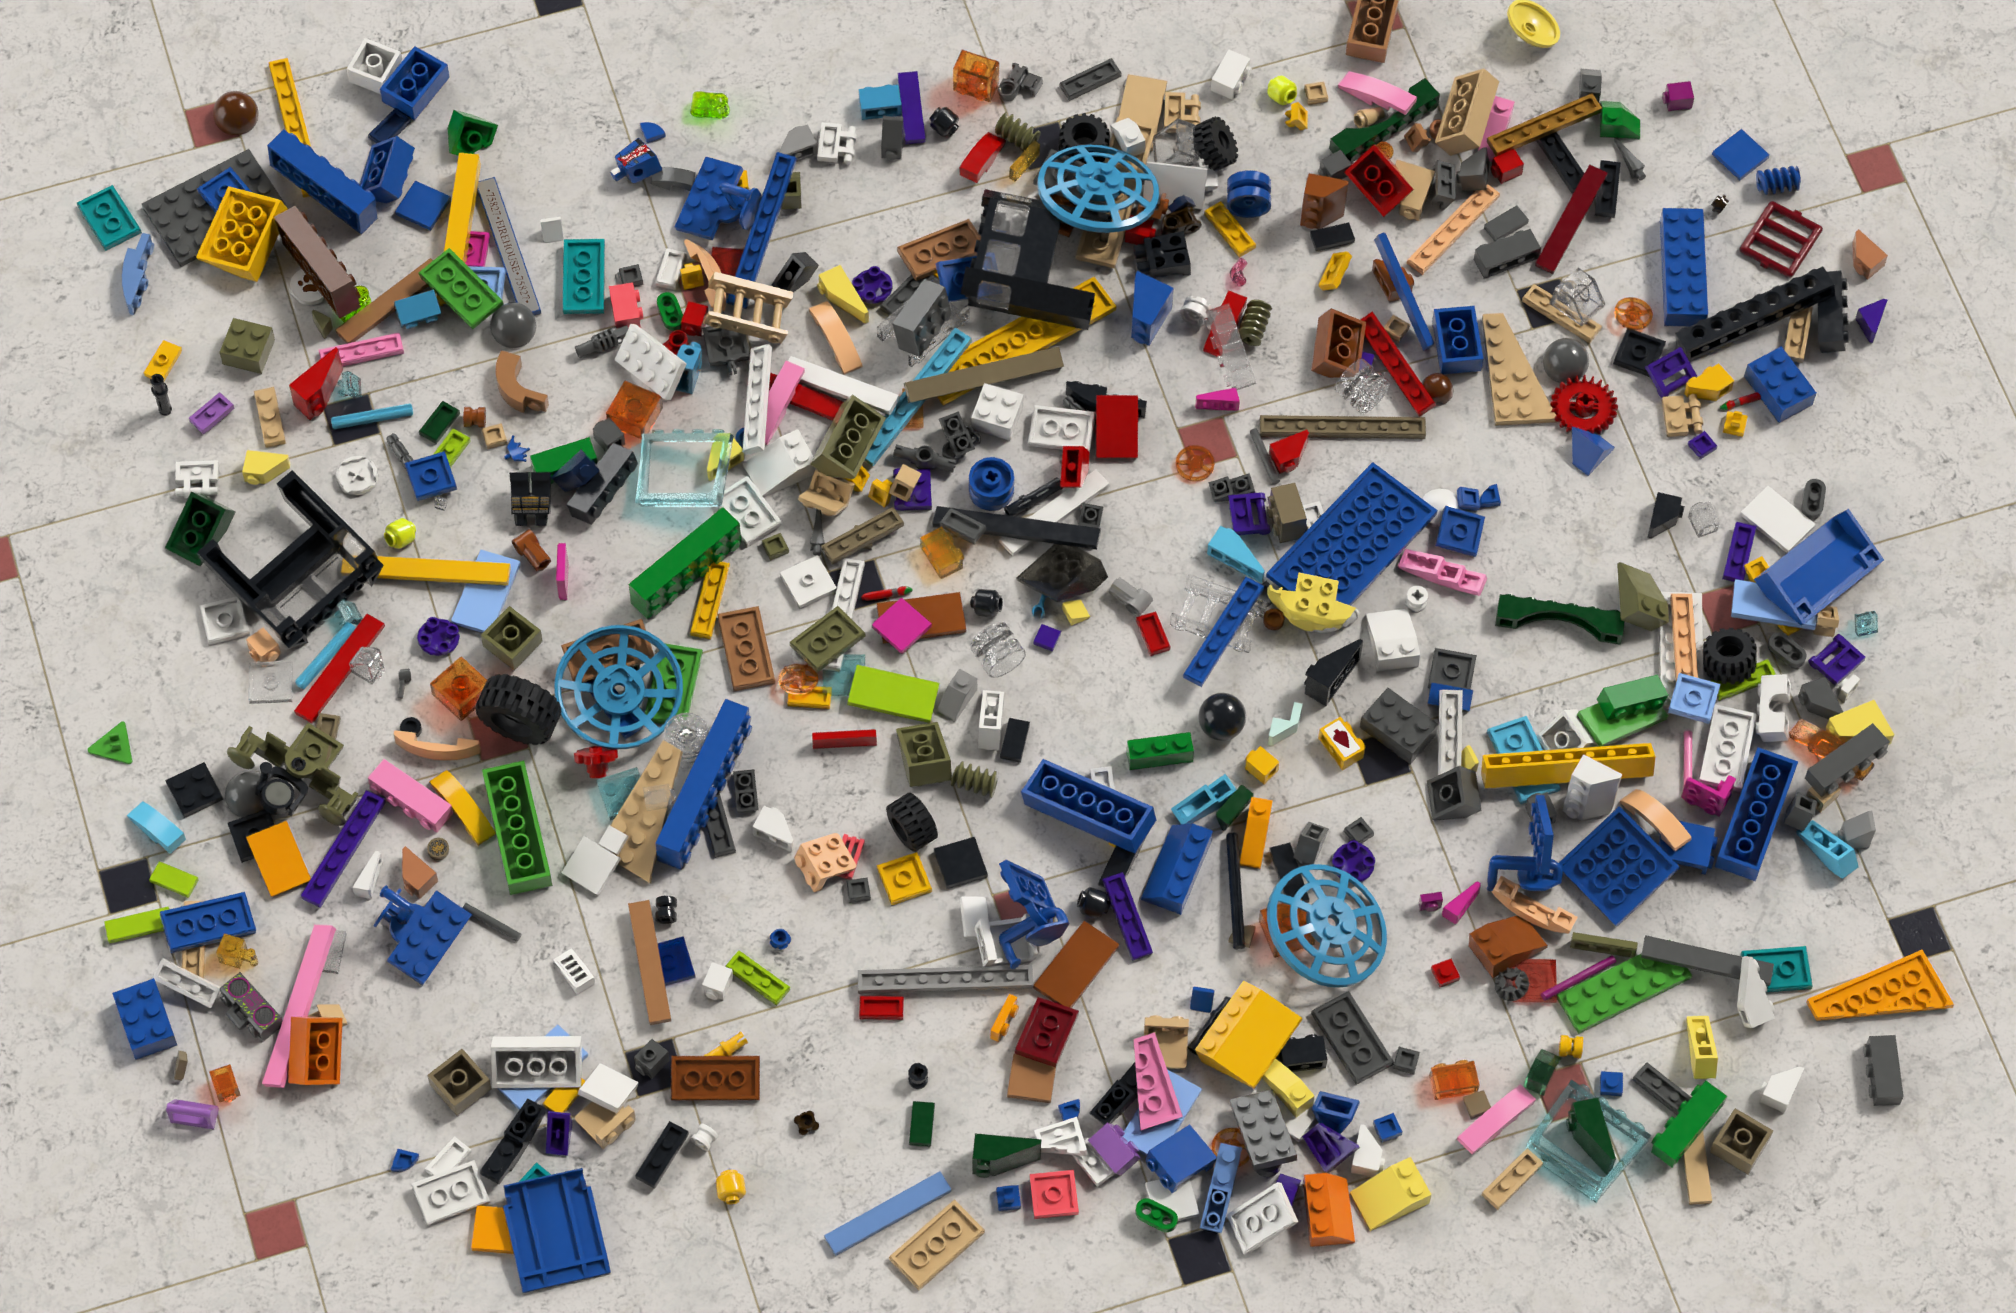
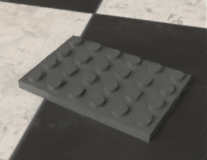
(185, 216)

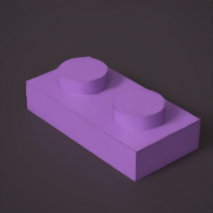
(211, 413)

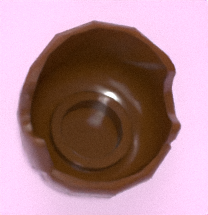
(1438, 387)

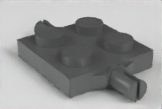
(725, 347)

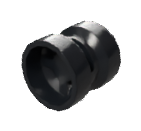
(666, 909)

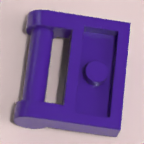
(1666, 367)
(920, 496)
(1242, 514)
(1841, 664)

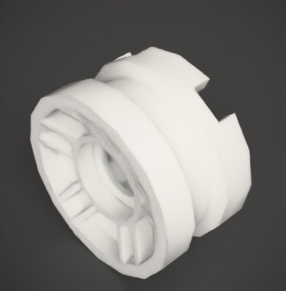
(1195, 310)

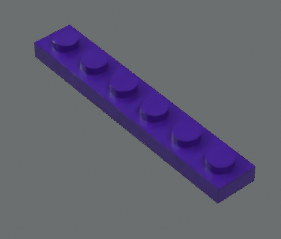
(343, 849)

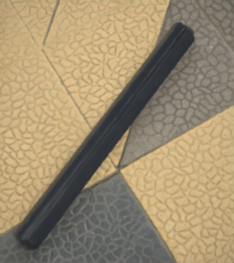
(1235, 891)

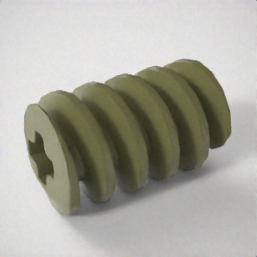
(1014, 132)
(1254, 322)
(975, 779)

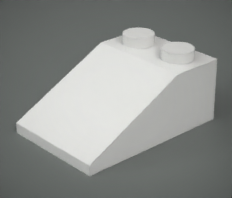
(780, 464)
(1393, 640)

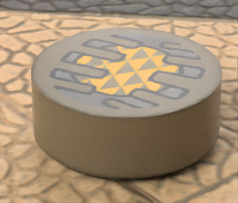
(438, 848)

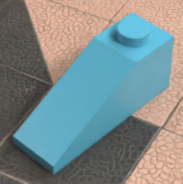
(1232, 551)
(1831, 850)

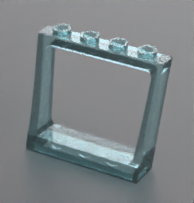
(713, 498)
(1569, 1168)

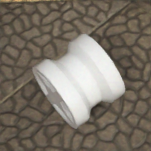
(1413, 602)
(704, 1137)

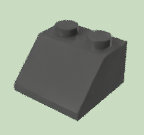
(1454, 794)

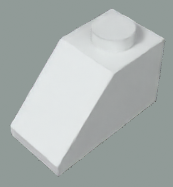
(1129, 136)
(773, 828)
(1780, 1089)
(1367, 1158)

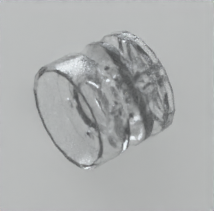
(1362, 386)
(997, 649)
(689, 725)

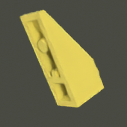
(841, 293)
(1701, 1047)
(1289, 1088)

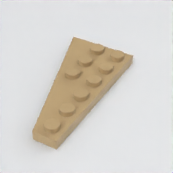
(1513, 385)
(642, 825)

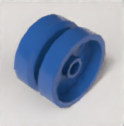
(1249, 194)
(991, 483)

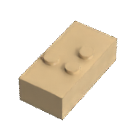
(1467, 112)

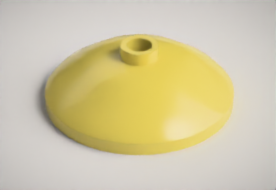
(1533, 23)

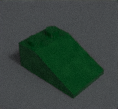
(197, 525)
(1591, 1132)
(1002, 1153)

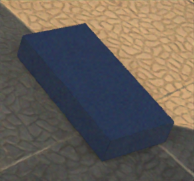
(389, 127)

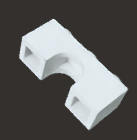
(1772, 692)

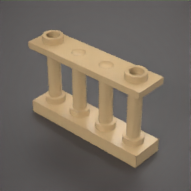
(751, 290)

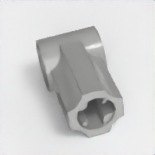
(1134, 600)

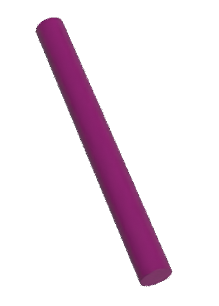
(1578, 977)

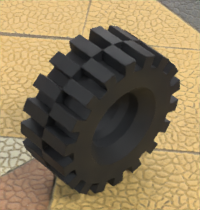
(1215, 143)

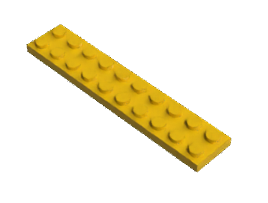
(1026, 336)

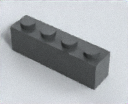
(1847, 760)

